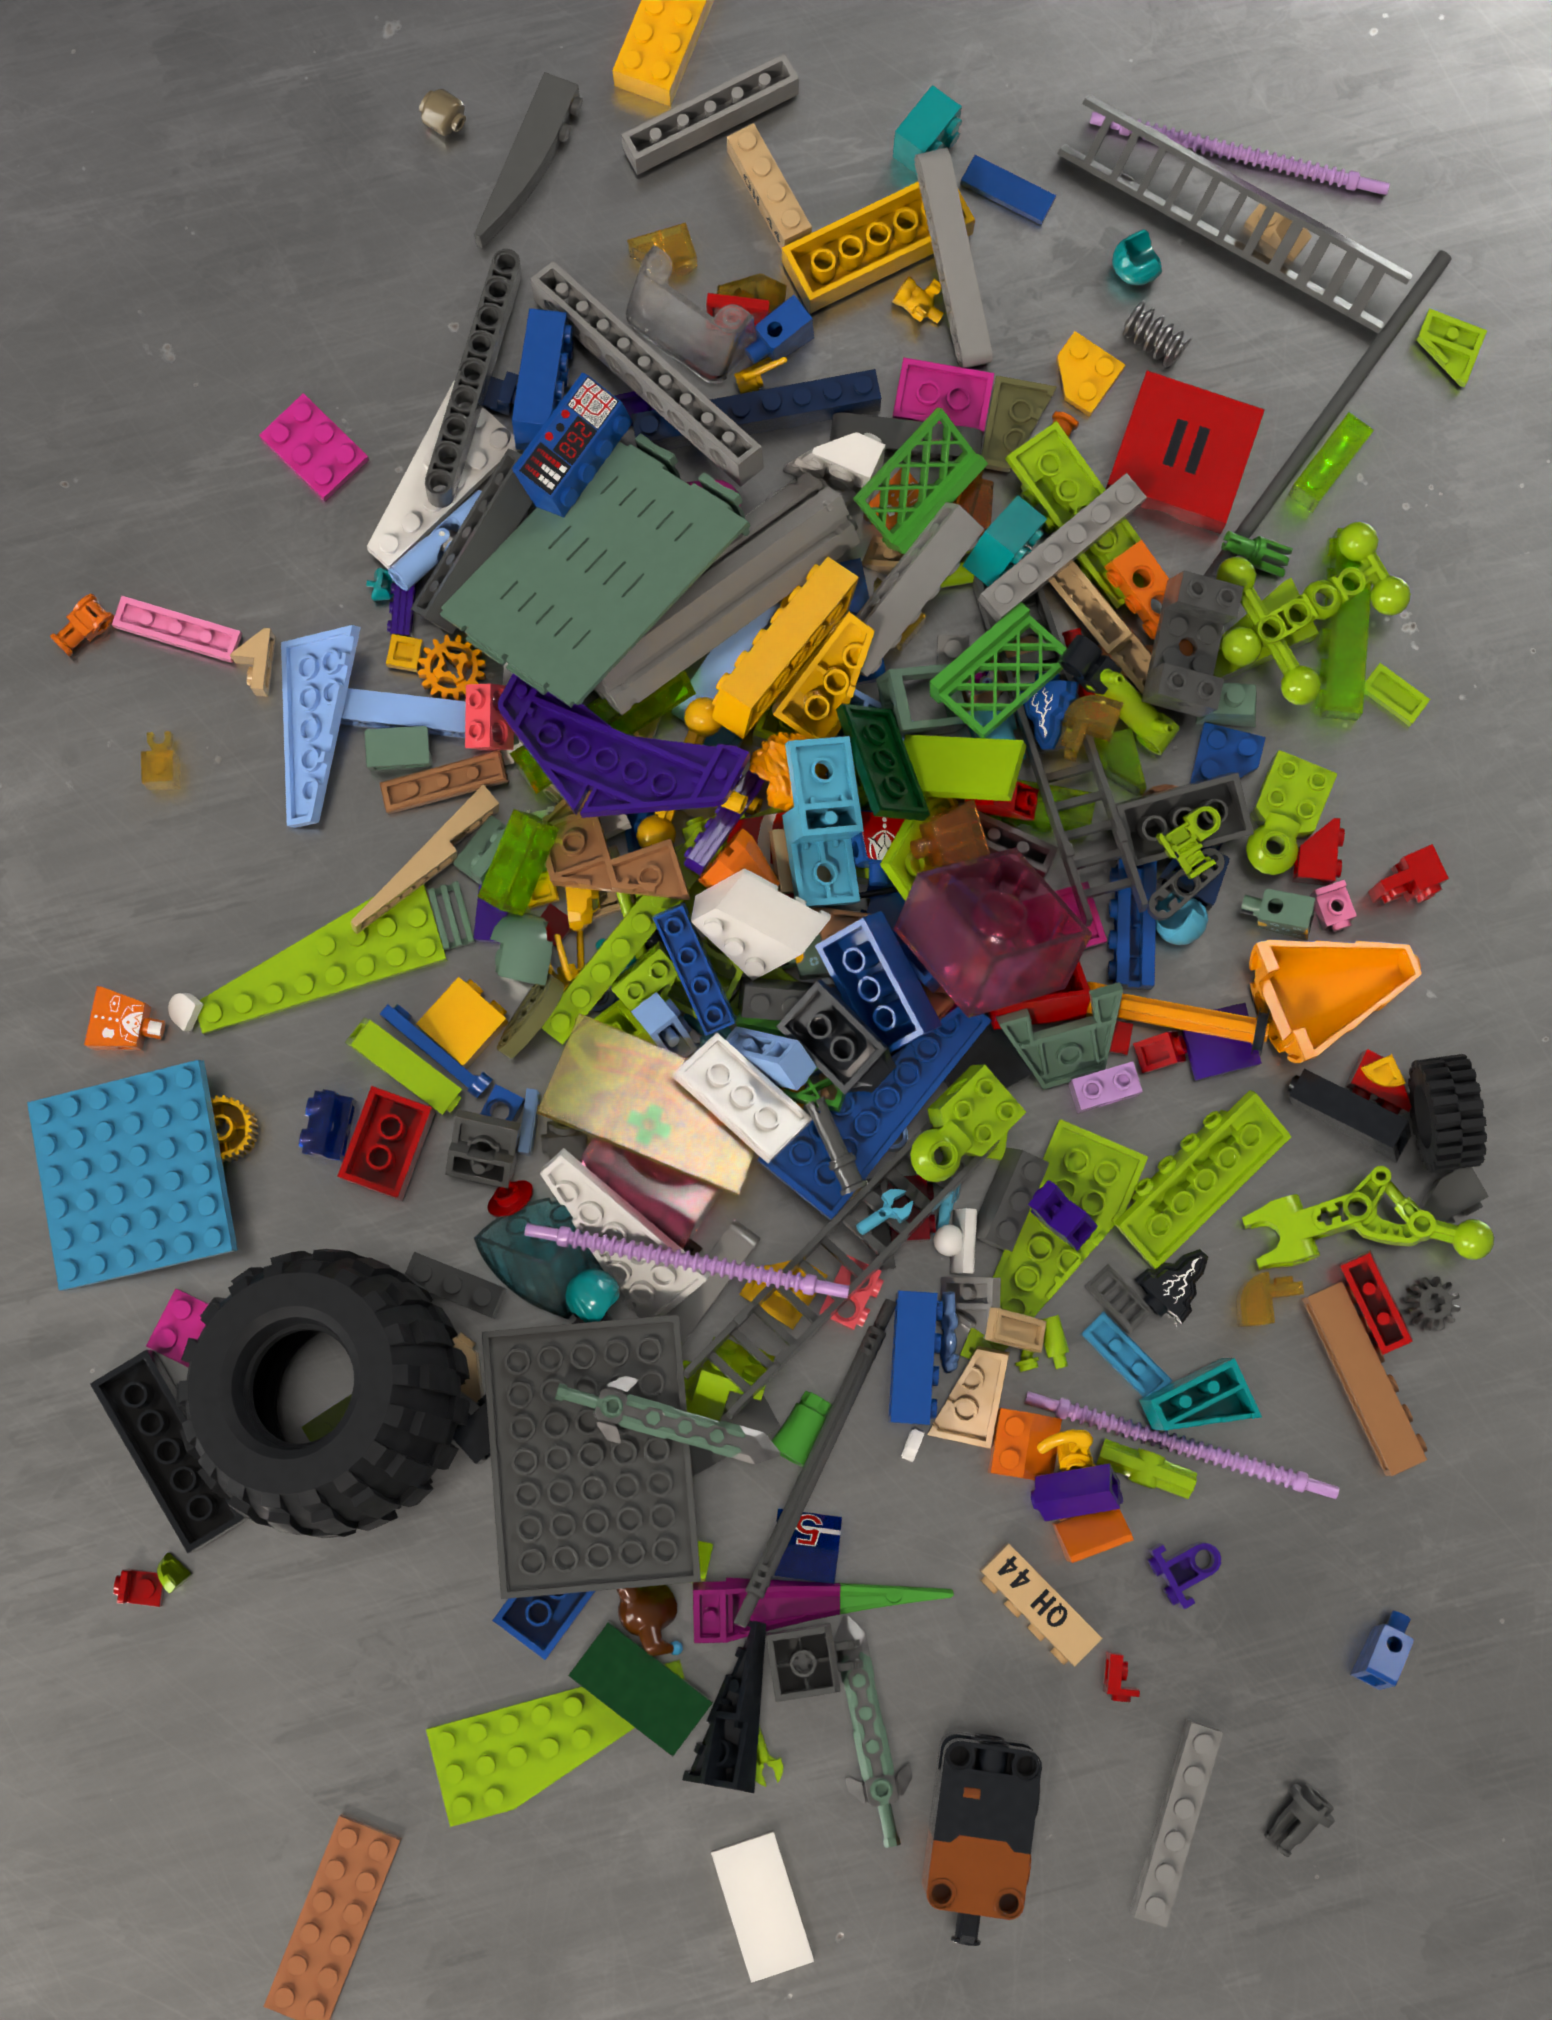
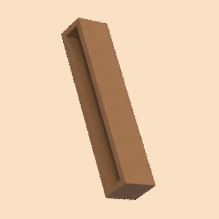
(1365, 1379)

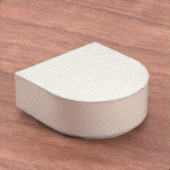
(184, 1010)
(912, 1444)

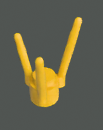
(750, 378)
(566, 971)

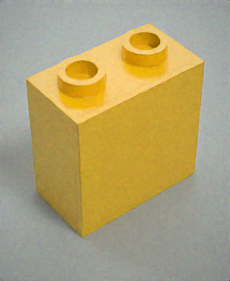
(463, 1021)

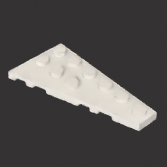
(410, 513)
(597, 1208)

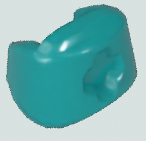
(381, 584)

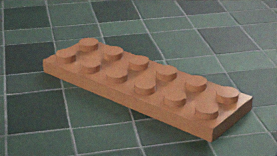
(332, 1921)

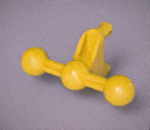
(700, 725)

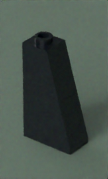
(1351, 1114)

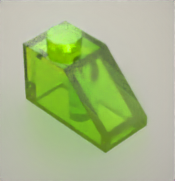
(1122, 761)

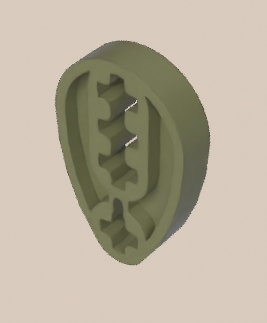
(530, 1016)

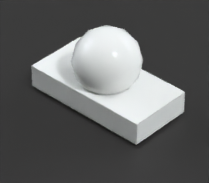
(959, 1241)

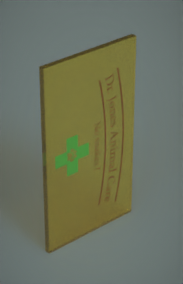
(628, 1097)

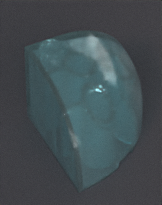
(530, 1265)

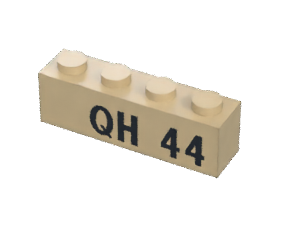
(767, 186)
(1045, 1609)

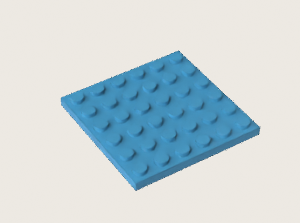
(132, 1175)

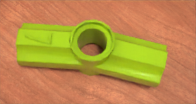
(1148, 1469)

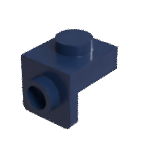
(501, 393)

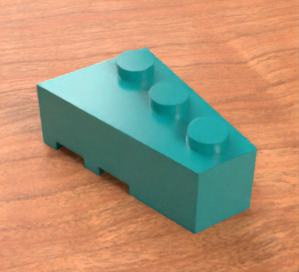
(1202, 1398)

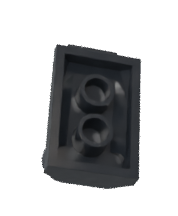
(838, 1040)

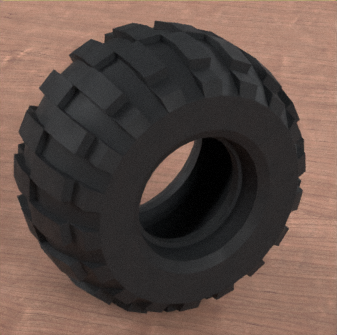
(399, 1408)

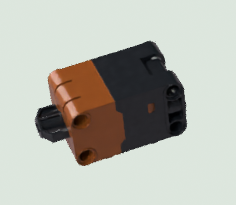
(981, 1829)

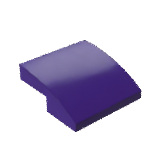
(1219, 1055)

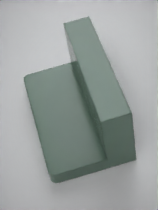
(397, 748)

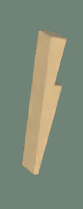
(1104, 623)
(431, 858)

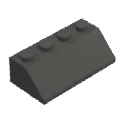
(1164, 811)

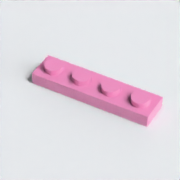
(176, 629)

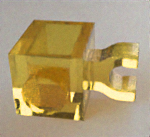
(160, 766)

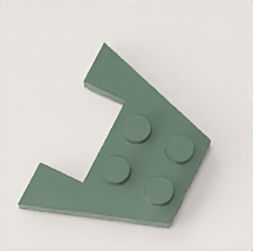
(1067, 1049)

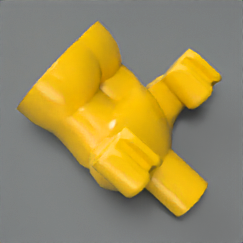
(919, 301)

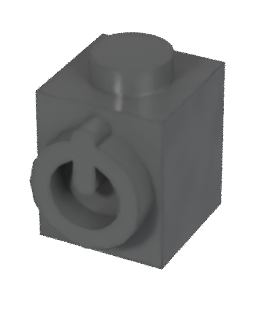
(563, 1136)

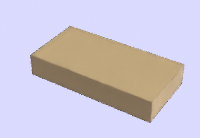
(1015, 1330)

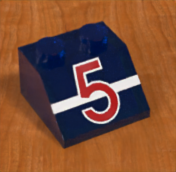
(812, 1549)

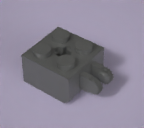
(817, 1644)

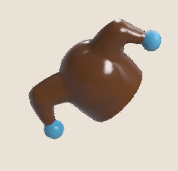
(648, 1612)

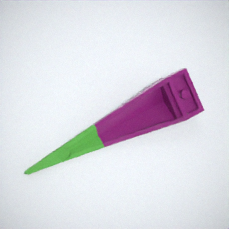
(790, 1604)

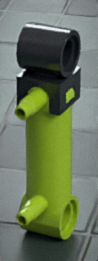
(1102, 676)

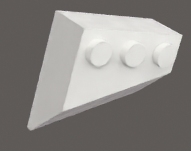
(842, 462)
(756, 922)

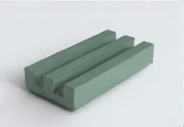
(444, 891)

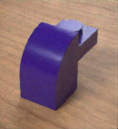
(1062, 1215)

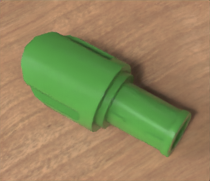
(1258, 551)

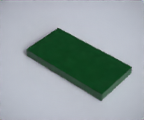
(883, 762)
(640, 1689)

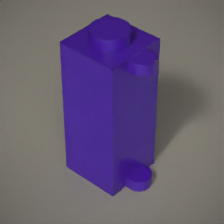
(1077, 1492)

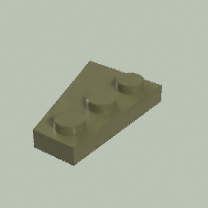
(1012, 418)

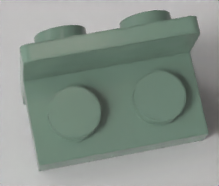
(480, 850)

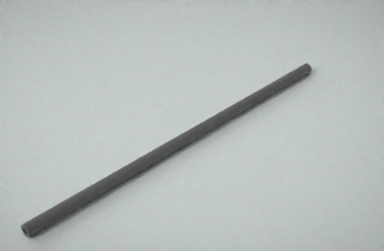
(1336, 404)

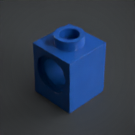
(502, 1096)

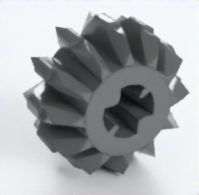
(1422, 1296)

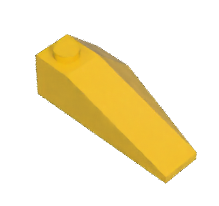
(826, 681)

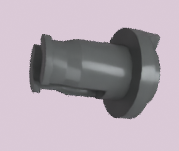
(1309, 1808)

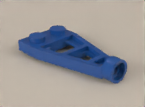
(400, 1020)

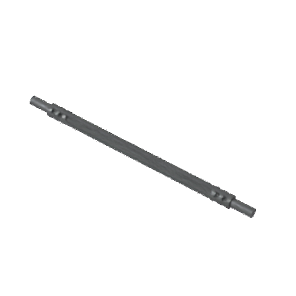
(815, 1463)

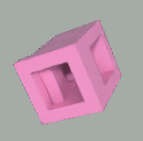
(1327, 916)

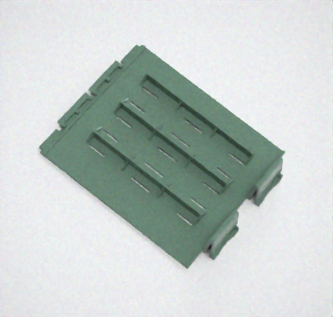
(586, 587)

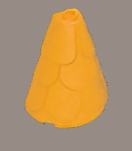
(1325, 988)

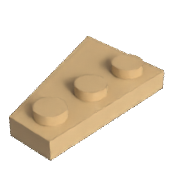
(974, 1402)

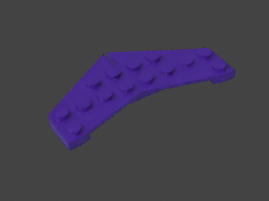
(622, 770)

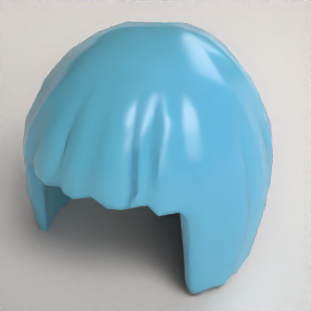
(1185, 924)

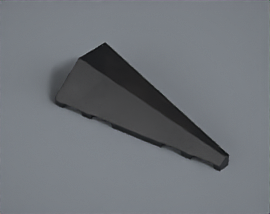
(731, 1743)

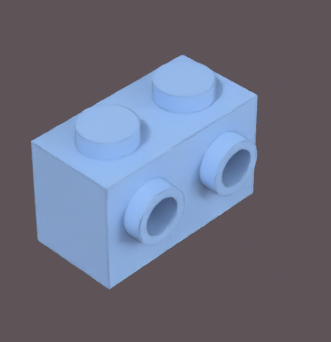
(663, 1026)

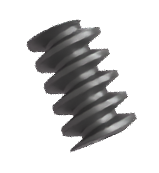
(1155, 335)

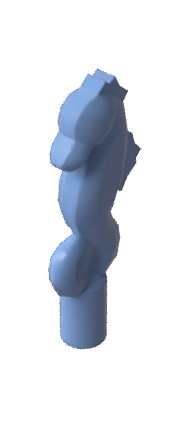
(948, 1338)

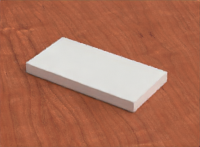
(742, 1097)
(762, 1906)

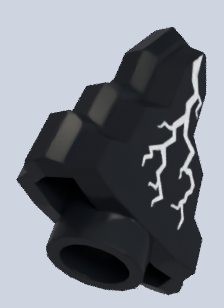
(1173, 1285)

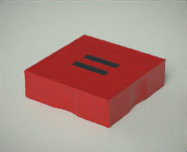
(1187, 450)

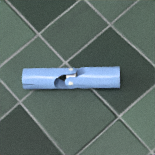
(430, 550)

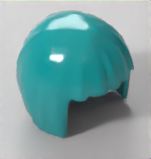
(1136, 260)
(591, 1294)

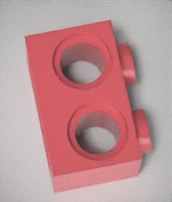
(483, 722)
(859, 1298)

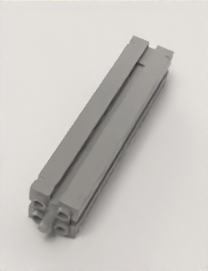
(747, 579)

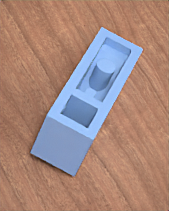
(775, 1056)

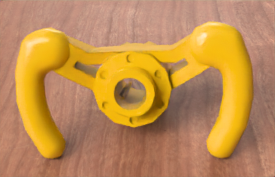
(1072, 1448)

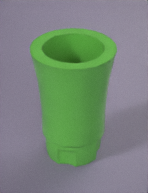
(802, 1428)

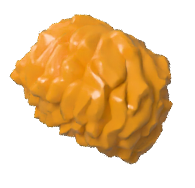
(772, 765)

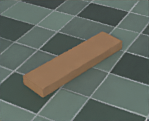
(443, 782)

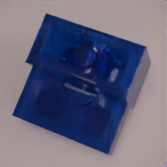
(323, 1110)

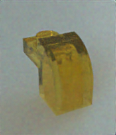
(1090, 716)
(1255, 1297)

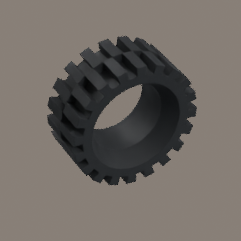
(1447, 1113)

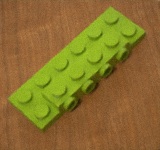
(1059, 487)
(1200, 1177)

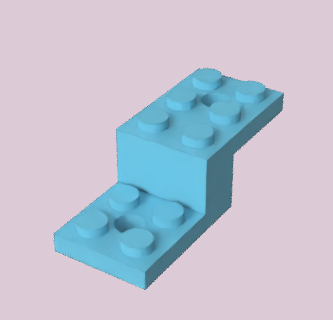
(822, 821)

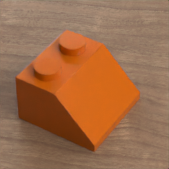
(1016, 1443)
(1091, 1534)

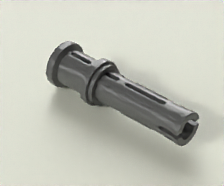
(841, 1160)

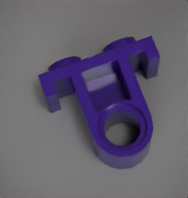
(1181, 1570)

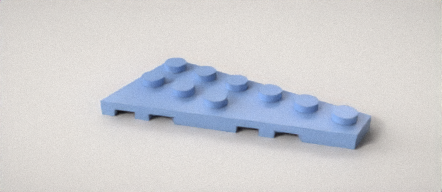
(314, 696)

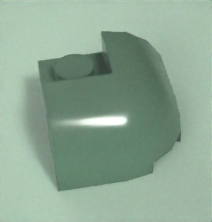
(523, 948)

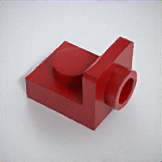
(1160, 1051)
(138, 1588)
(1115, 1672)

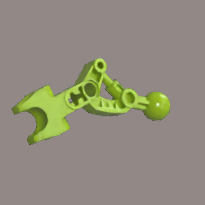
(1301, 1226)

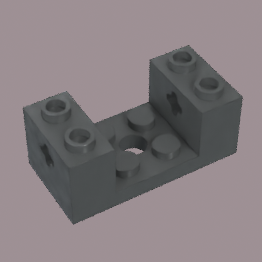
(1193, 611)

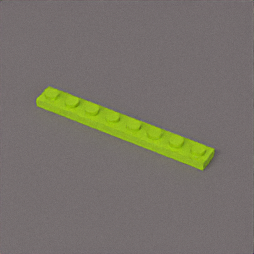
(614, 955)

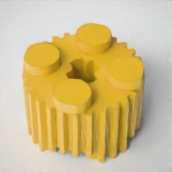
(241, 1135)

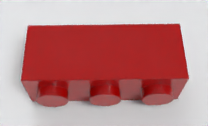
(1376, 1302)

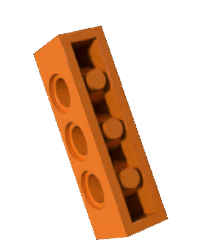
(1138, 600)

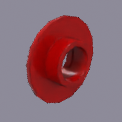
(510, 1200)

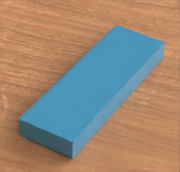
(1125, 1356)

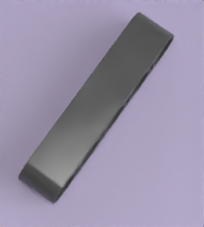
(896, 432)

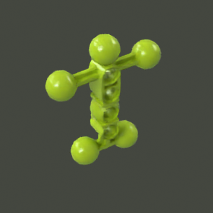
(1243, 645)

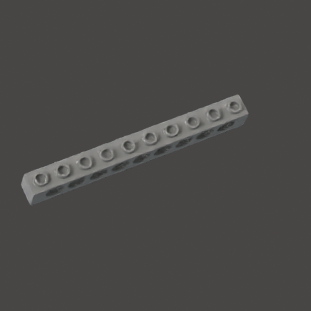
(649, 375)

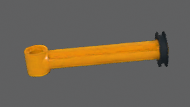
(1192, 1018)

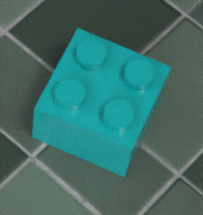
(927, 127)
(1005, 541)

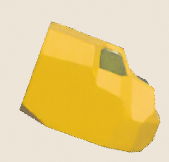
(581, 907)

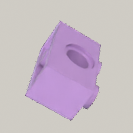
(1105, 1087)

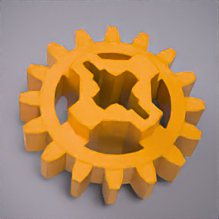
(441, 675)

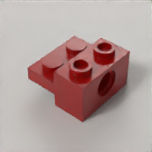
(1415, 876)

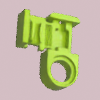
(1186, 844)

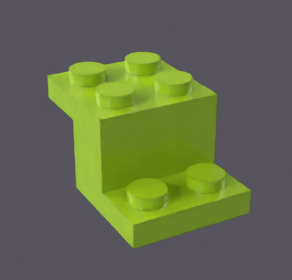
(710, 1389)

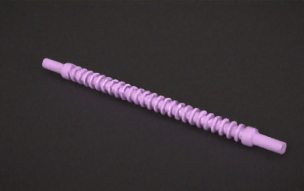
(1351, 180)
(565, 1236)
(1298, 1480)

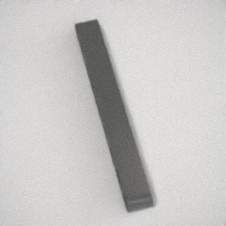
(473, 390)

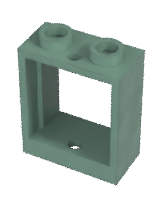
(894, 697)

